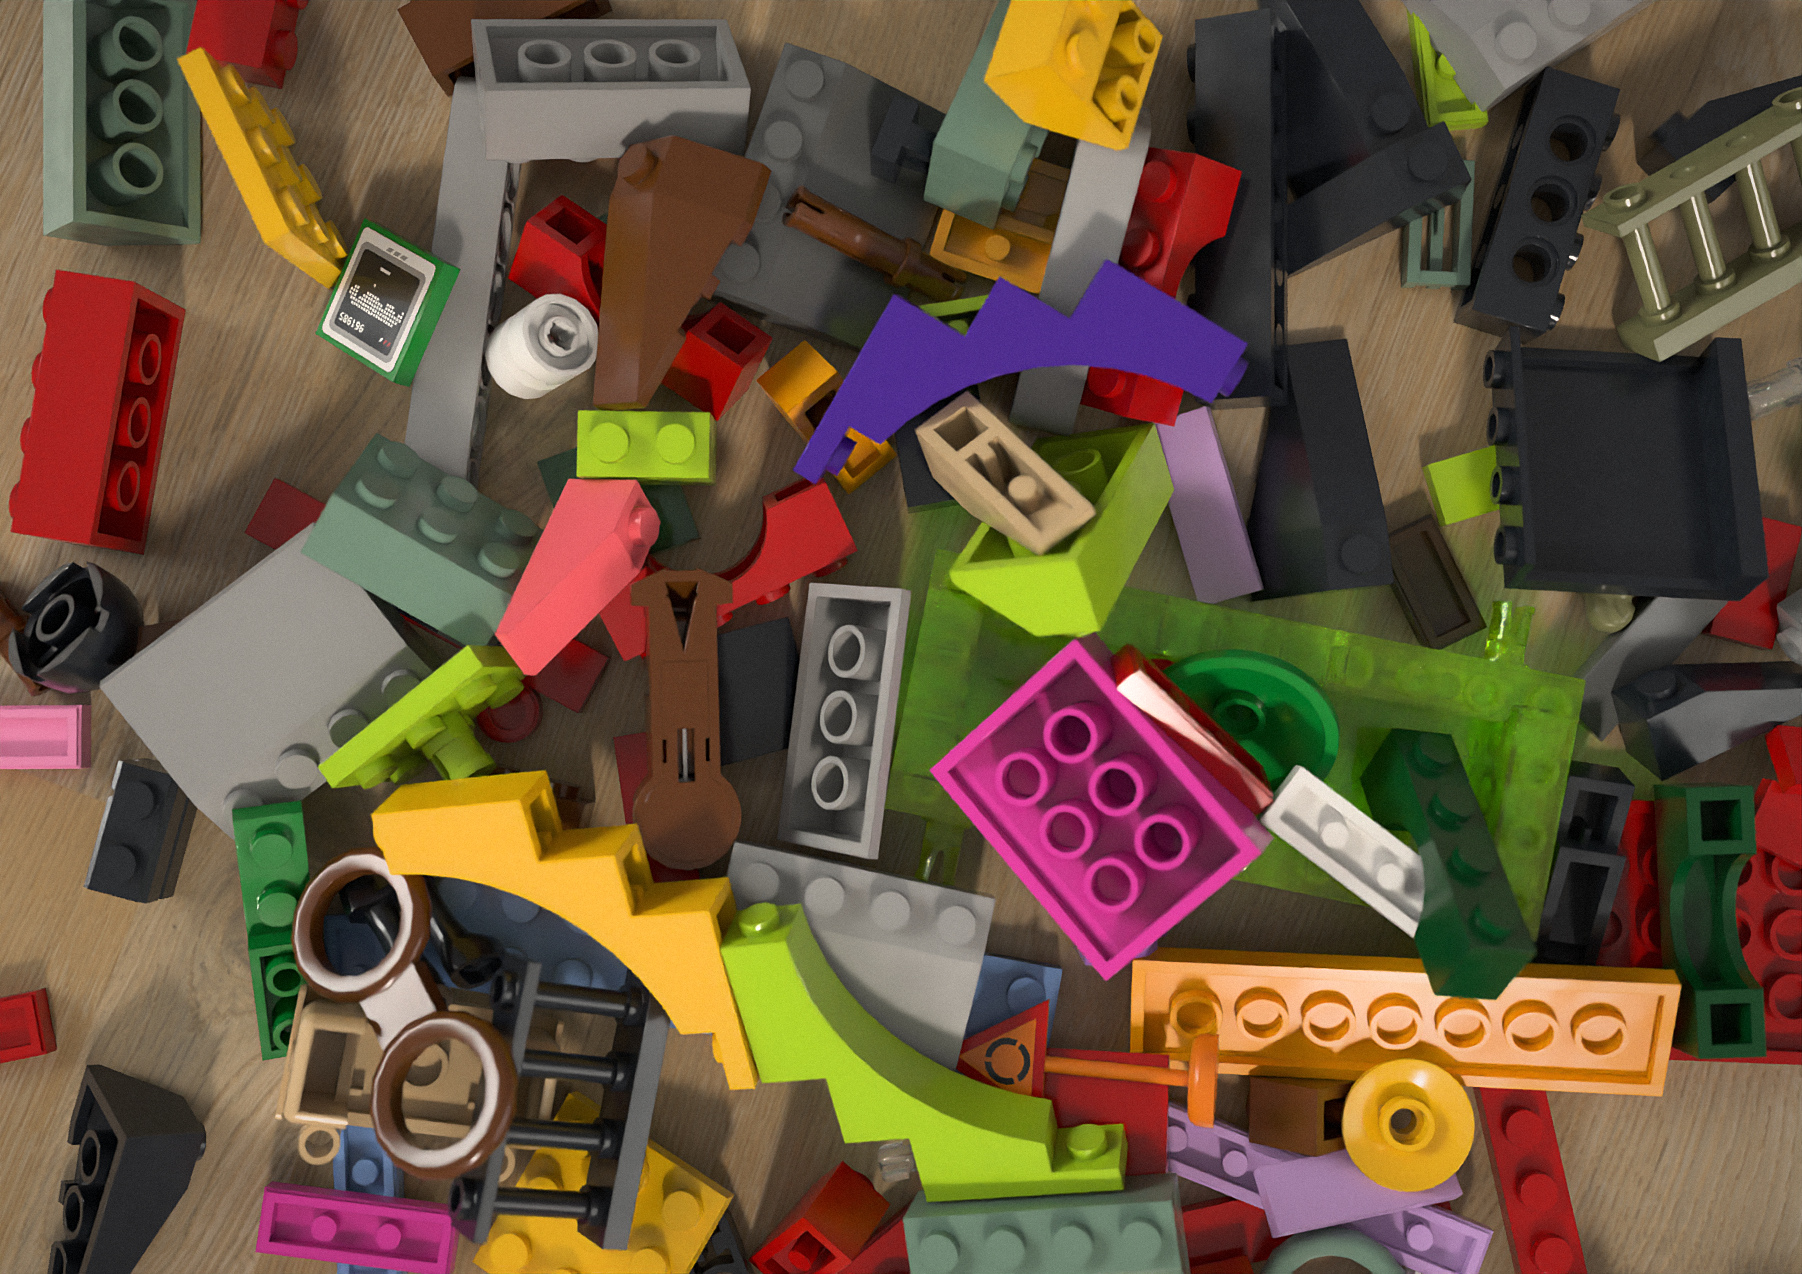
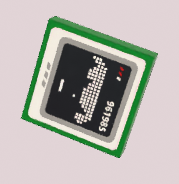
(387, 302)

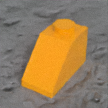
(802, 391)

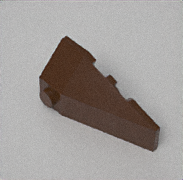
(664, 236)

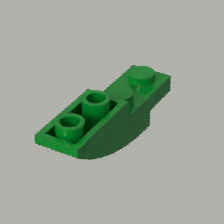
(272, 880)

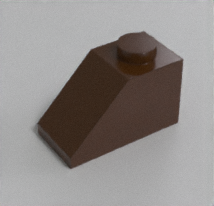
(1297, 1113)

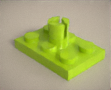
(432, 724)

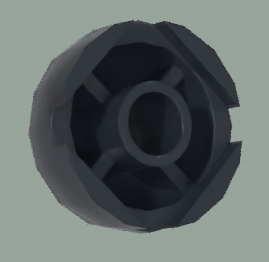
(77, 629)

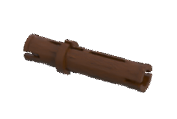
(897, 260)

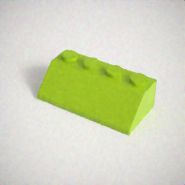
(1083, 574)

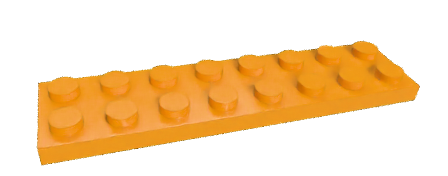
(1348, 1013)

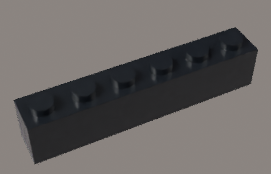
(1243, 124)

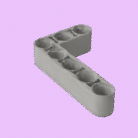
(1086, 233)

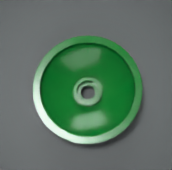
(1265, 707)

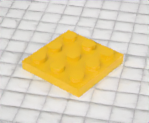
(258, 156)
(669, 1226)

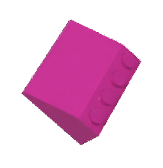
(1098, 808)

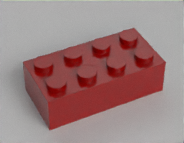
(97, 413)

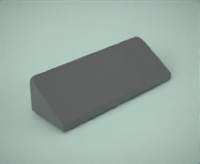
(1650, 641)

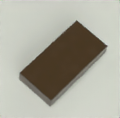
(1431, 586)

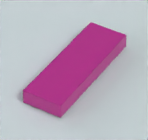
(357, 1229)

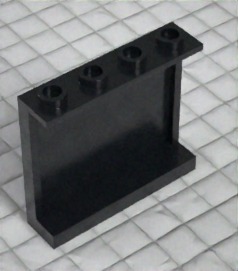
(1625, 472)

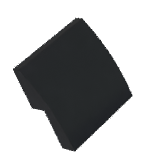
(756, 689)

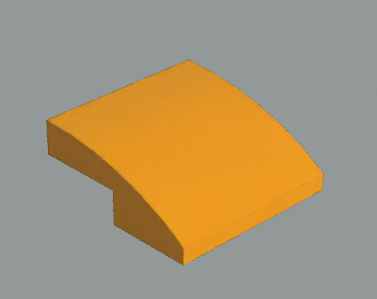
(1020, 240)

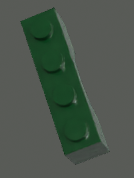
(1701, 848)
(1469, 917)

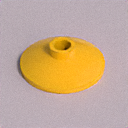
(1432, 1142)

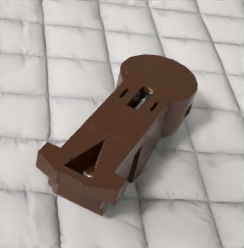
(683, 803)

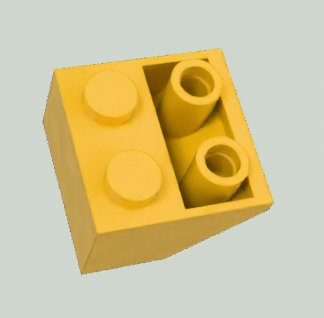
(1075, 66)

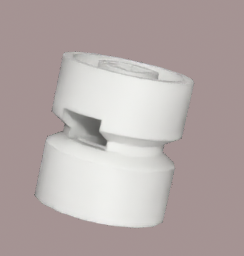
(542, 346)

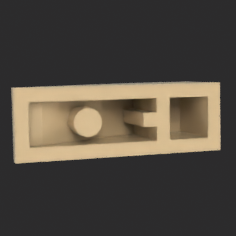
(1000, 476)

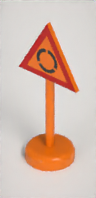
(1016, 1060)

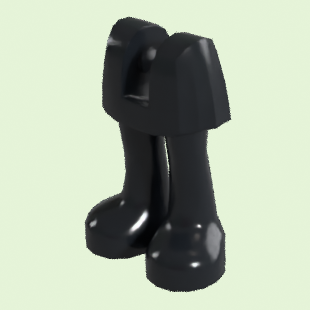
(465, 955)

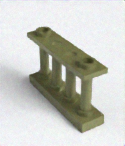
(1719, 289)

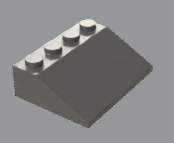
(821, 136)

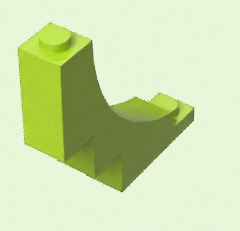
(962, 1132)

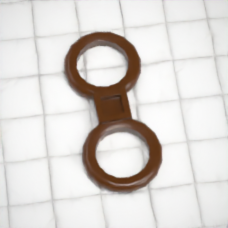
(405, 1017)

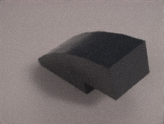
(1584, 865)

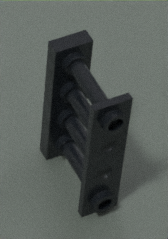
(614, 1139)

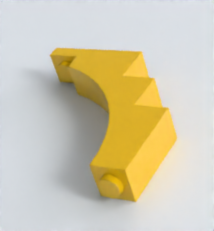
(597, 878)

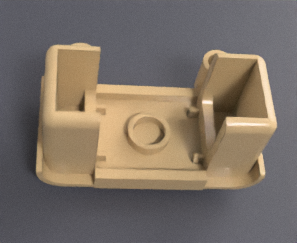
(333, 1067)

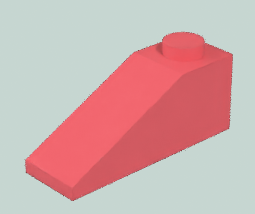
(579, 565)

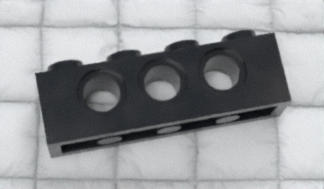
(1584, 120)

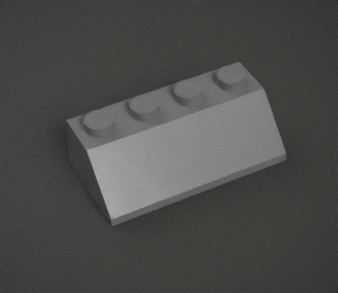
(605, 85)
(844, 718)

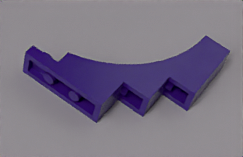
(921, 359)

